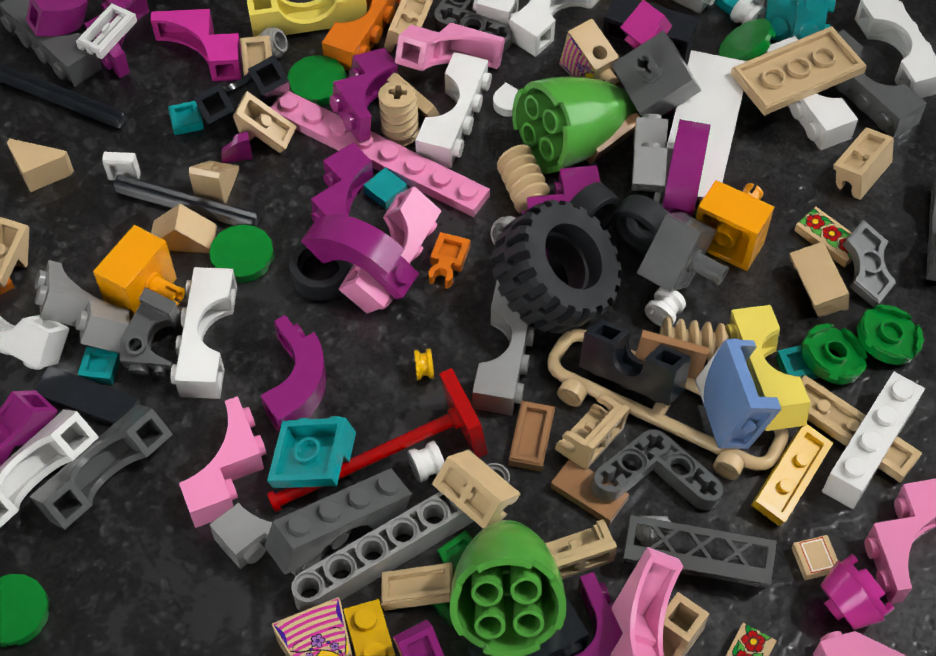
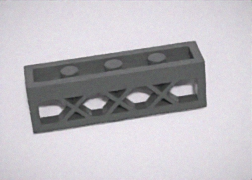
(701, 566)

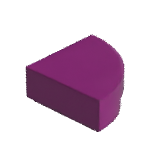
(237, 150)

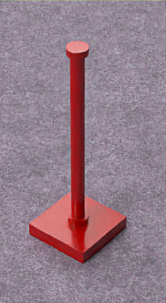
(459, 415)

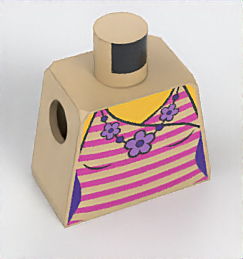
(589, 54)
(314, 631)

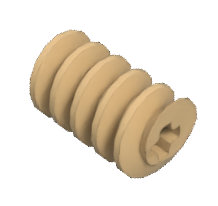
(399, 112)
(521, 175)
(694, 335)

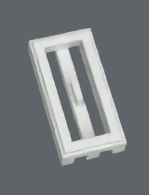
(110, 33)

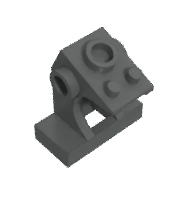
(151, 316)

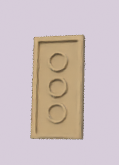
(798, 70)

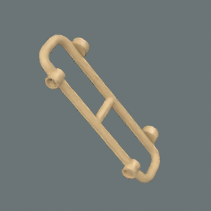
(728, 462)

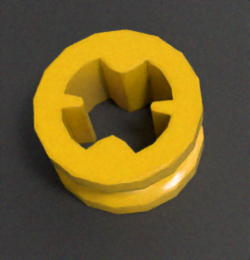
(423, 364)

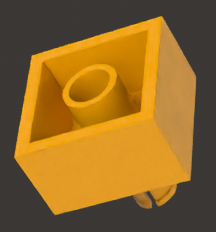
(739, 220)
(132, 265)

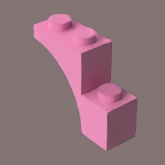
(425, 48)
(212, 489)
(892, 540)
(643, 604)

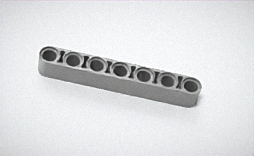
(382, 541)

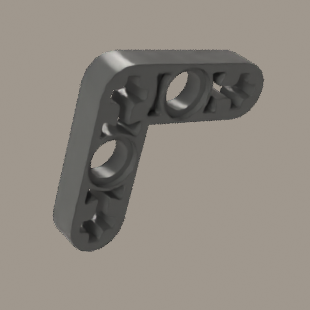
(459, 13)
(659, 461)

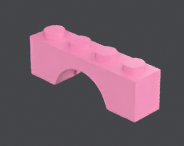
(409, 222)

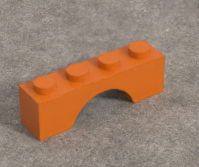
(360, 35)

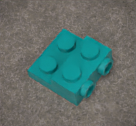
(798, 17)
(311, 452)

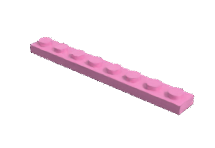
(407, 165)

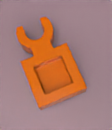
(448, 255)

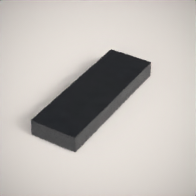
(84, 396)

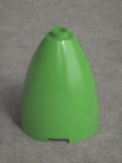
(568, 118)
(507, 591)

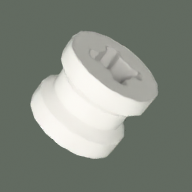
(746, 11)
(665, 305)
(425, 461)

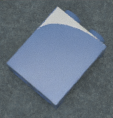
(731, 397)

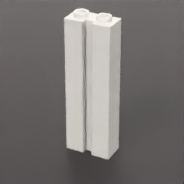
(714, 105)

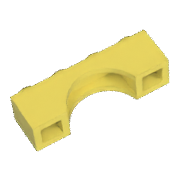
(302, 17)
(762, 327)

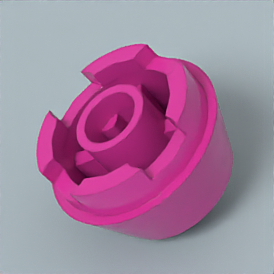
(854, 595)

